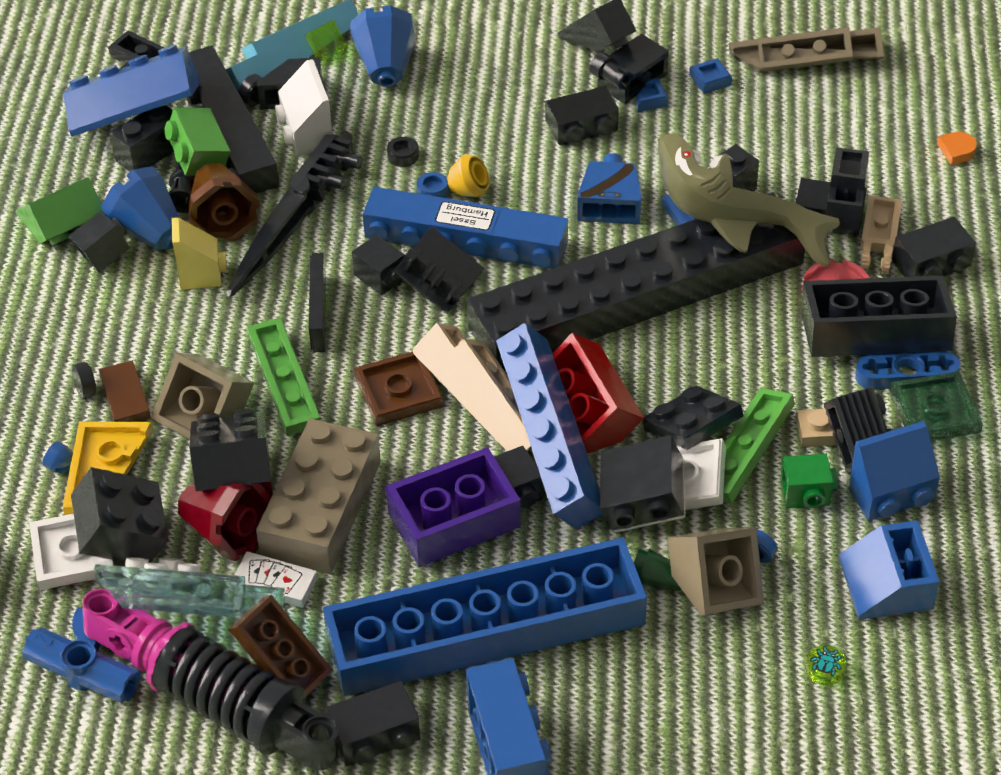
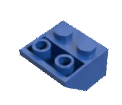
(890, 571)

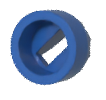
(58, 457)

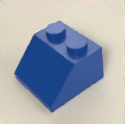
(894, 471)

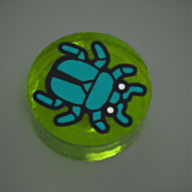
(826, 665)

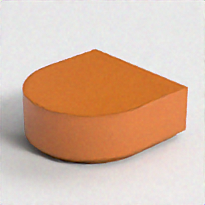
(957, 147)

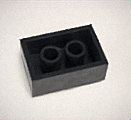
(229, 450)

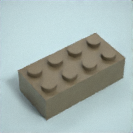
(319, 495)

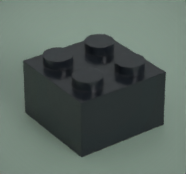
(118, 516)

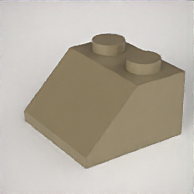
(198, 388)
(718, 568)

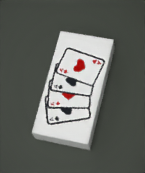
(275, 573)

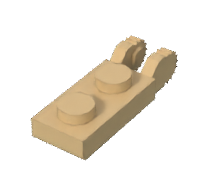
(880, 230)

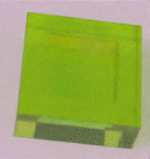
(326, 40)

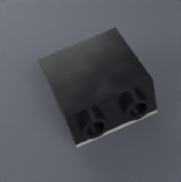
(642, 484)

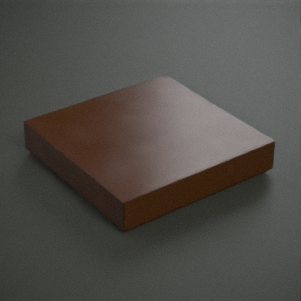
(397, 388)

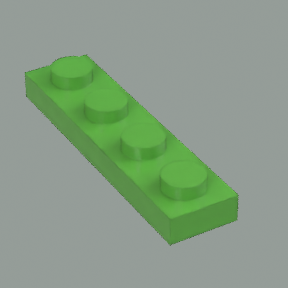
(283, 375)
(752, 437)

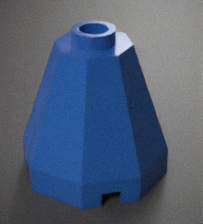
(384, 43)
(143, 208)

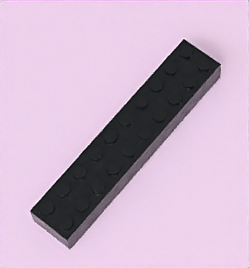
(631, 283)

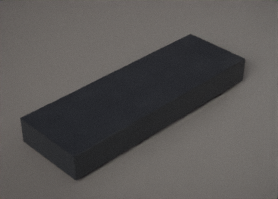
(317, 302)

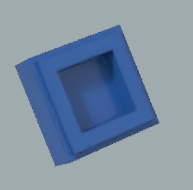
(710, 76)

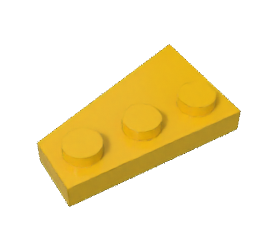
(105, 447)

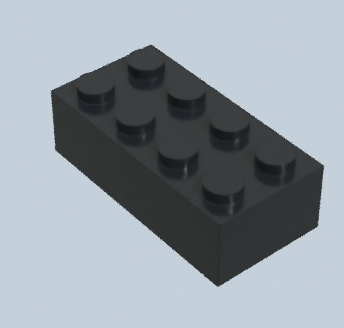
(878, 316)

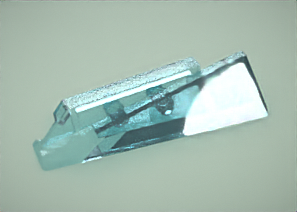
(183, 591)

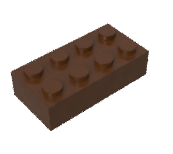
(280, 645)

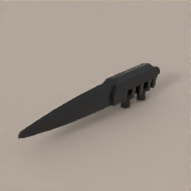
(314, 177)

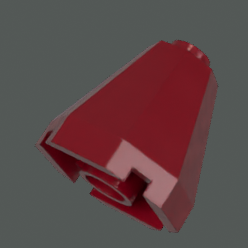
(226, 516)

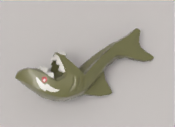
(733, 211)

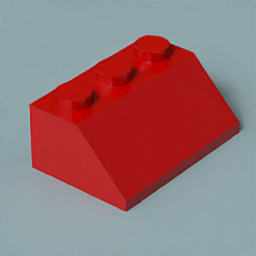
(595, 393)

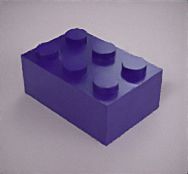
(453, 506)

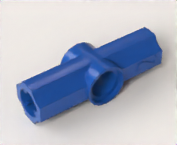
(97, 672)

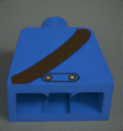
(610, 192)

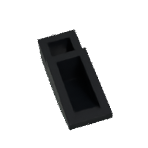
(847, 187)

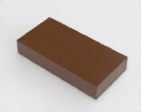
(124, 393)

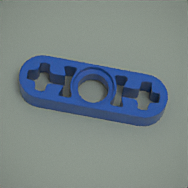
(882, 362)

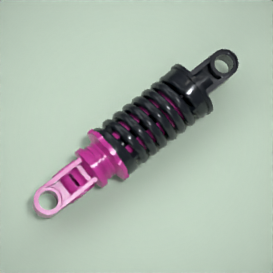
(214, 681)

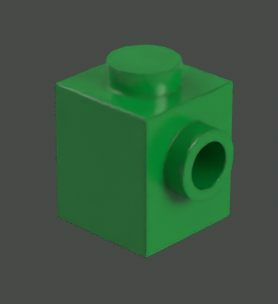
(807, 480)

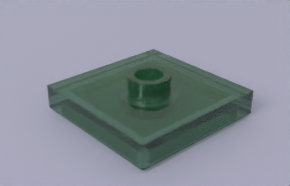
(939, 402)

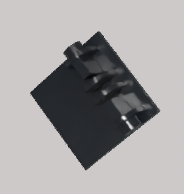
(438, 270)

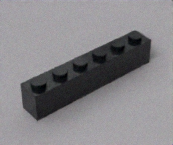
(249, 153)

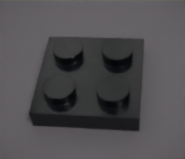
(692, 416)

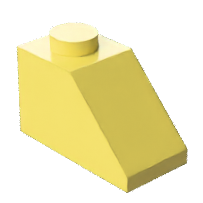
(197, 256)

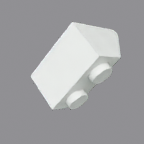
(304, 110)

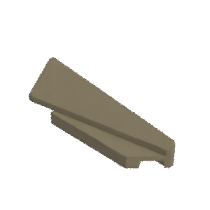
(809, 48)

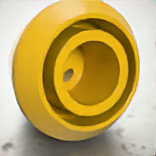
(468, 177)

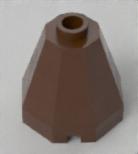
(222, 203)

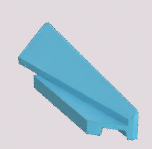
(288, 43)

